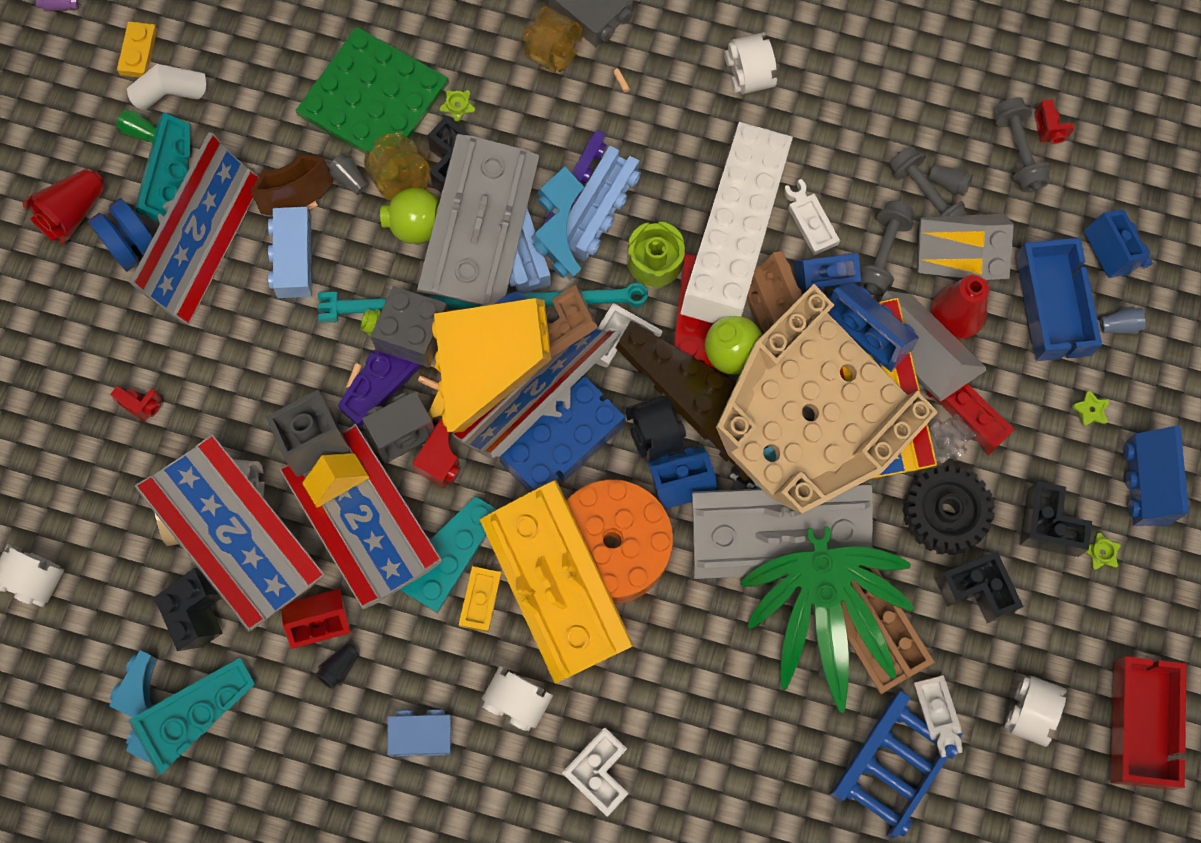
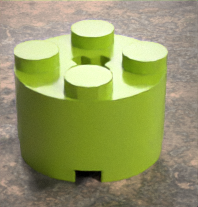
(642, 254)

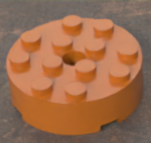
(638, 523)

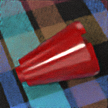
(65, 204)
(962, 306)

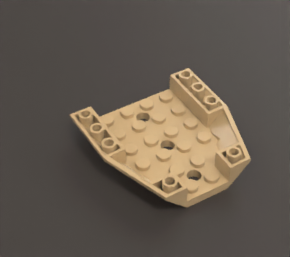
(855, 424)

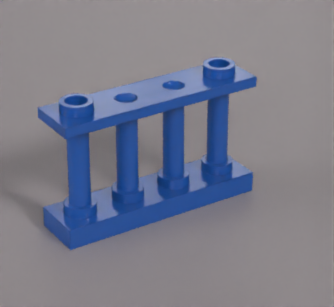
(866, 762)

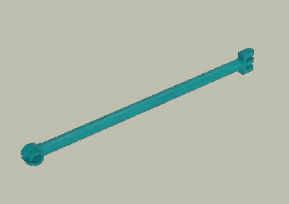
(352, 306)

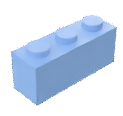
(290, 252)

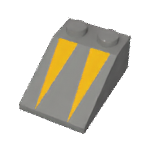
(966, 246)

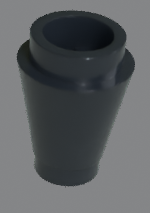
(336, 667)

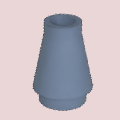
(1125, 321)

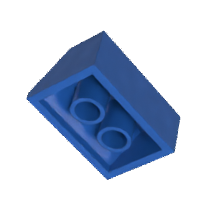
(872, 325)
(1156, 477)

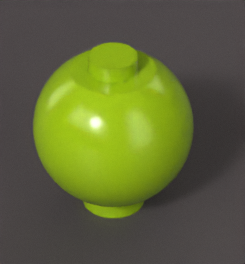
(411, 215)
(730, 343)

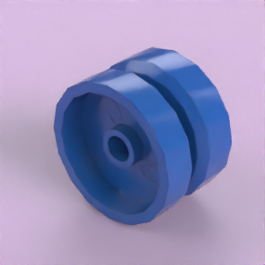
(124, 234)

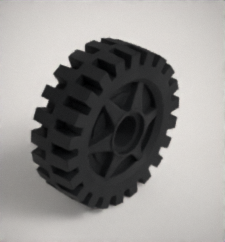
(966, 496)

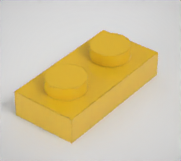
(137, 49)
(480, 599)

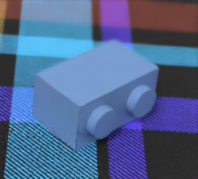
(420, 734)

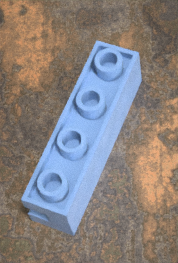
(599, 201)
(529, 267)

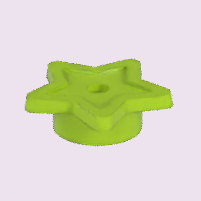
(457, 97)
(1084, 412)
(1110, 552)

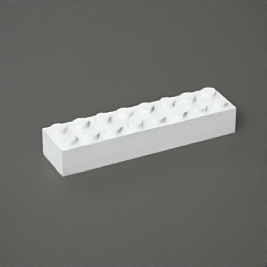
(736, 224)

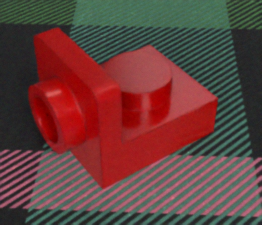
(1048, 124)
(135, 404)

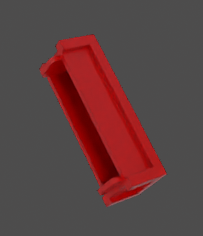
(979, 416)

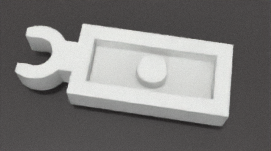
(811, 219)
(939, 713)

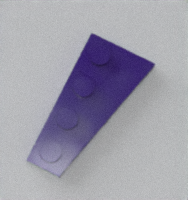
(582, 170)
(375, 384)

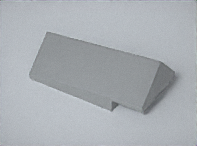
(938, 356)

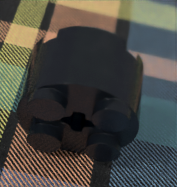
(655, 428)

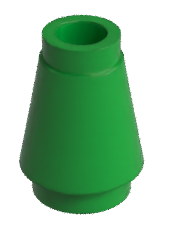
(135, 126)

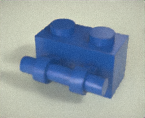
(1117, 244)
(827, 271)
(682, 474)

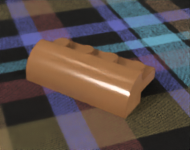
(772, 290)
(903, 642)

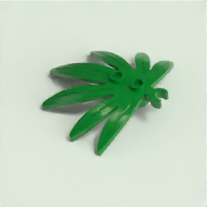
(826, 583)

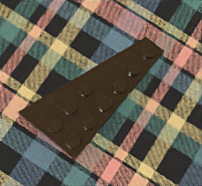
(691, 385)

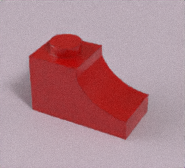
(436, 459)

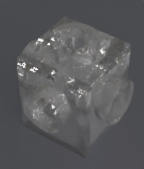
(950, 438)

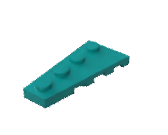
(165, 166)
(456, 547)
(182, 718)

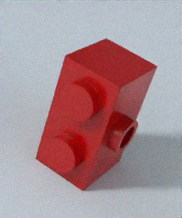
(315, 619)

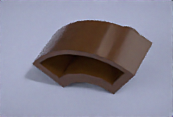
(292, 185)

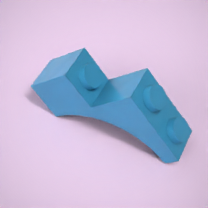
(551, 238)
(133, 696)

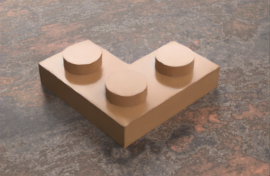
(574, 320)

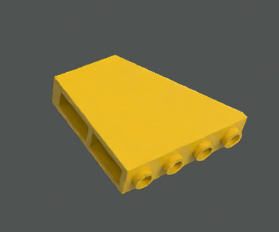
(487, 356)

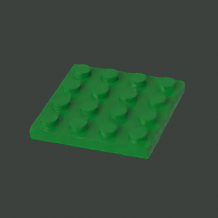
(371, 93)

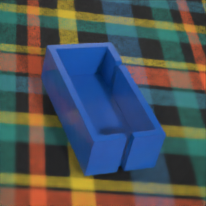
(1057, 305)
(563, 441)

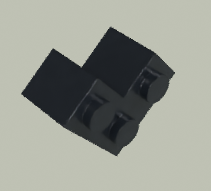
(441, 143)
(1047, 527)
(987, 581)
(189, 612)

